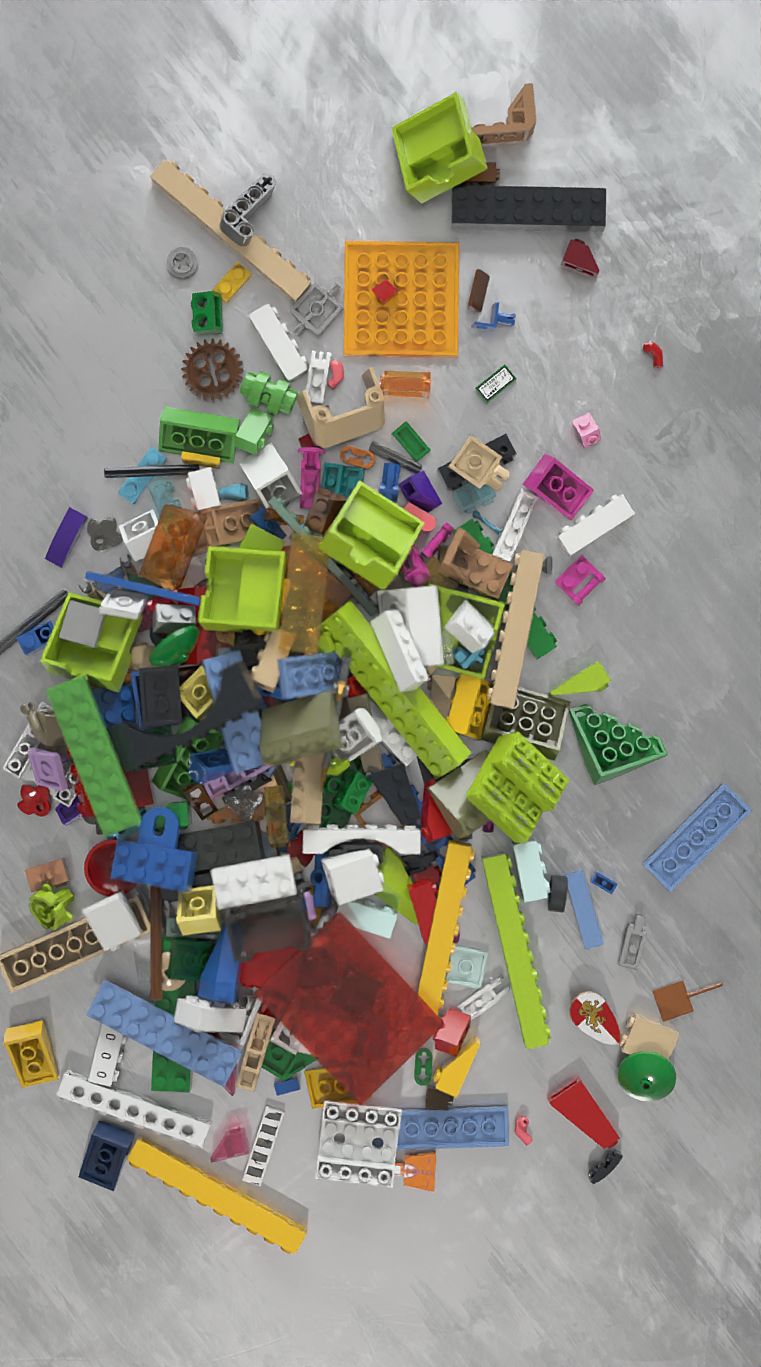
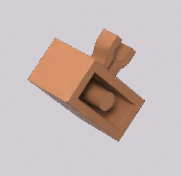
(50, 873)

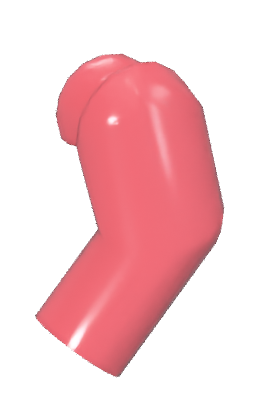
(338, 374)
(520, 1130)

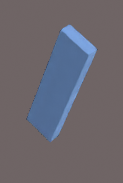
(584, 910)

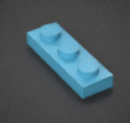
(135, 486)

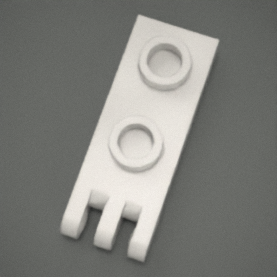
(317, 377)

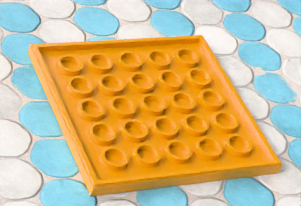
(418, 319)

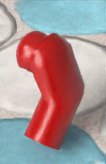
(656, 352)

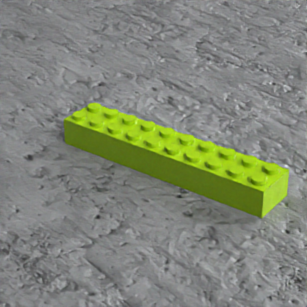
(409, 710)
(515, 951)

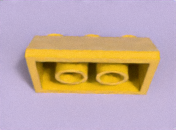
(469, 707)

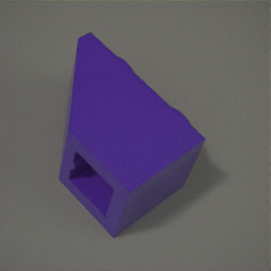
(420, 492)

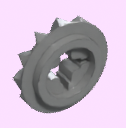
(178, 254)

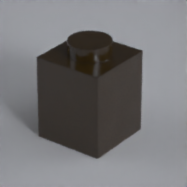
(437, 1099)

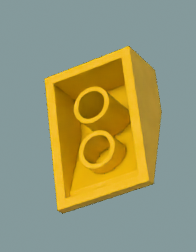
(31, 1054)
(454, 1070)
(324, 1087)

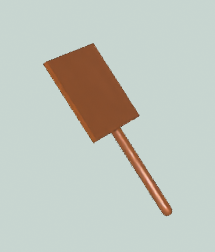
(675, 1001)

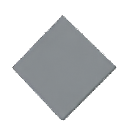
(82, 624)

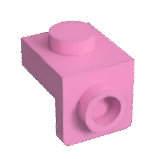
(587, 430)

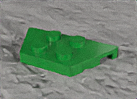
(284, 1063)

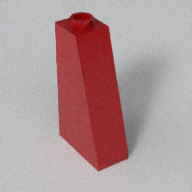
(583, 1111)

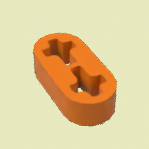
(359, 453)

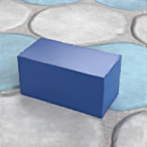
(603, 882)
(287, 1086)

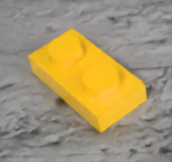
(232, 282)

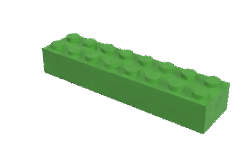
(94, 755)

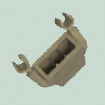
(45, 727)

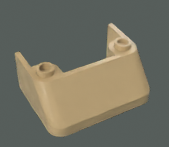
(330, 430)

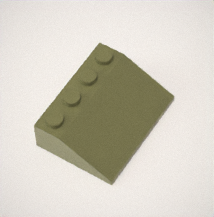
(534, 716)
(299, 729)
(450, 798)

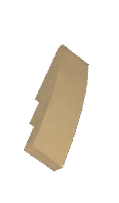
(255, 1052)

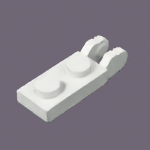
(483, 999)

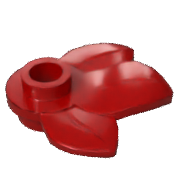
(32, 798)
(296, 849)

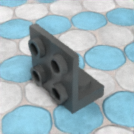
(249, 646)

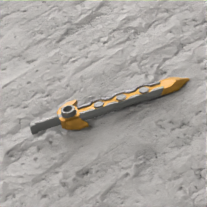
(340, 690)

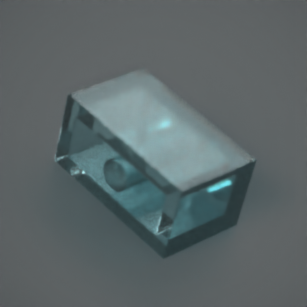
(470, 497)

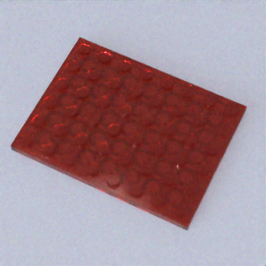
(349, 1008)

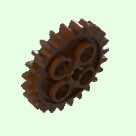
(229, 365)

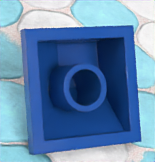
(209, 765)

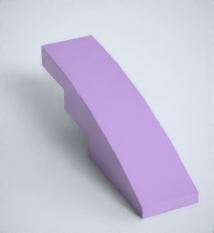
(227, 782)

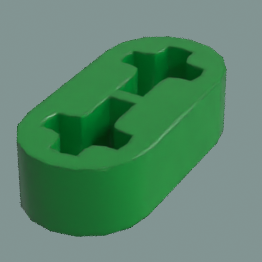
(418, 1065)

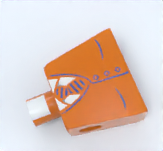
(418, 1170)

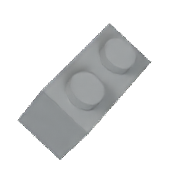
(173, 617)

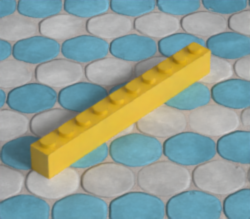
(444, 924)
(217, 1195)

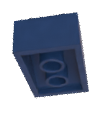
(106, 1155)

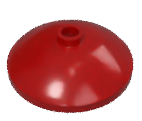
(99, 868)

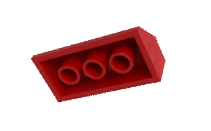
(206, 643)

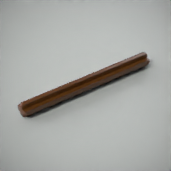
(155, 943)

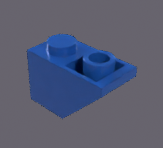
(36, 639)

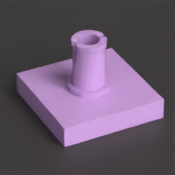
(48, 768)

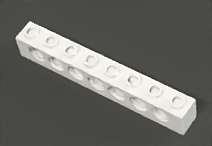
(163, 1112)

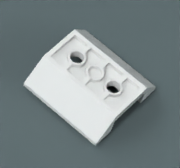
(421, 617)
(20, 766)
(356, 1157)

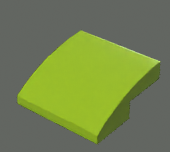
(261, 540)

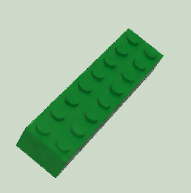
(166, 1073)

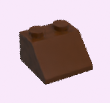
(324, 510)

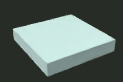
(467, 967)

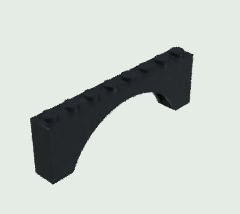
(235, 697)

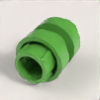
(261, 390)

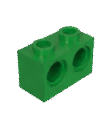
(211, 312)
(352, 792)

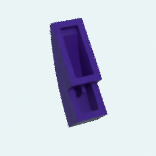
(66, 537)

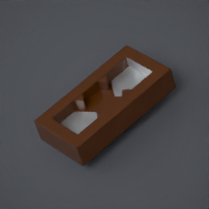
(199, 800)

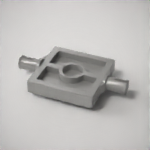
(316, 309)

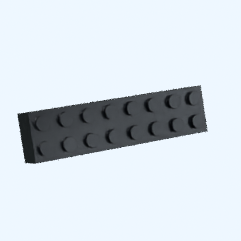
(528, 208)

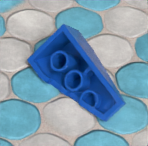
(221, 973)

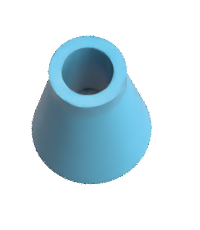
(235, 492)

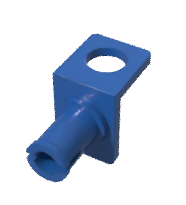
(496, 317)

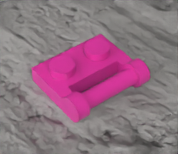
(442, 536)
(575, 575)

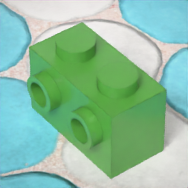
(254, 431)

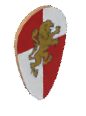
(595, 1017)

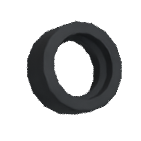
(558, 893)

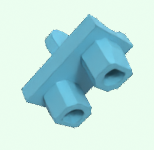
(465, 657)

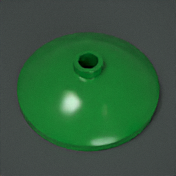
(175, 647)
(649, 1069)

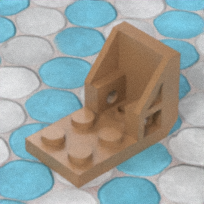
(519, 123)
(226, 524)
(474, 567)

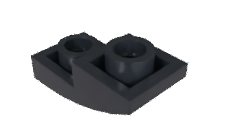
(600, 1171)

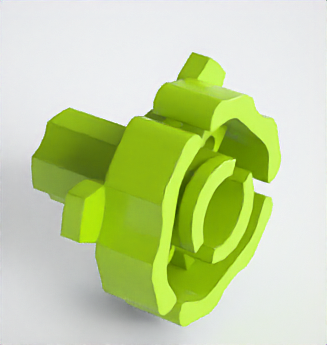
(51, 907)

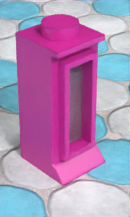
(415, 567)

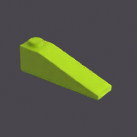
(395, 885)

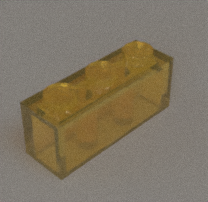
(276, 816)

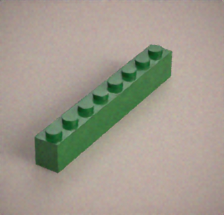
(538, 640)

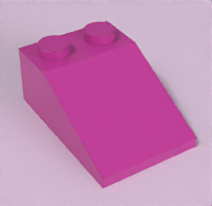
(558, 486)

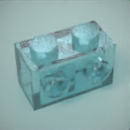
(162, 494)

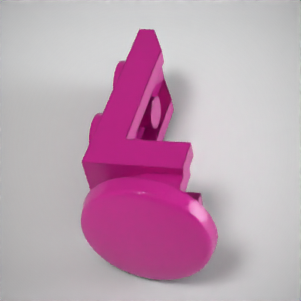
(310, 474)

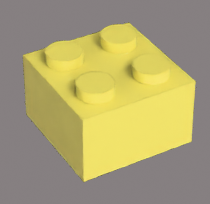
(198, 911)

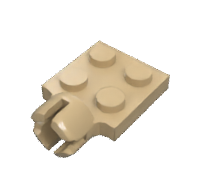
(479, 464)

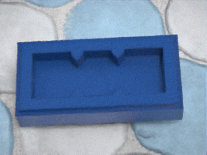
(258, 519)

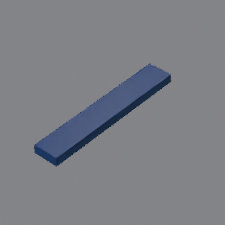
(143, 588)

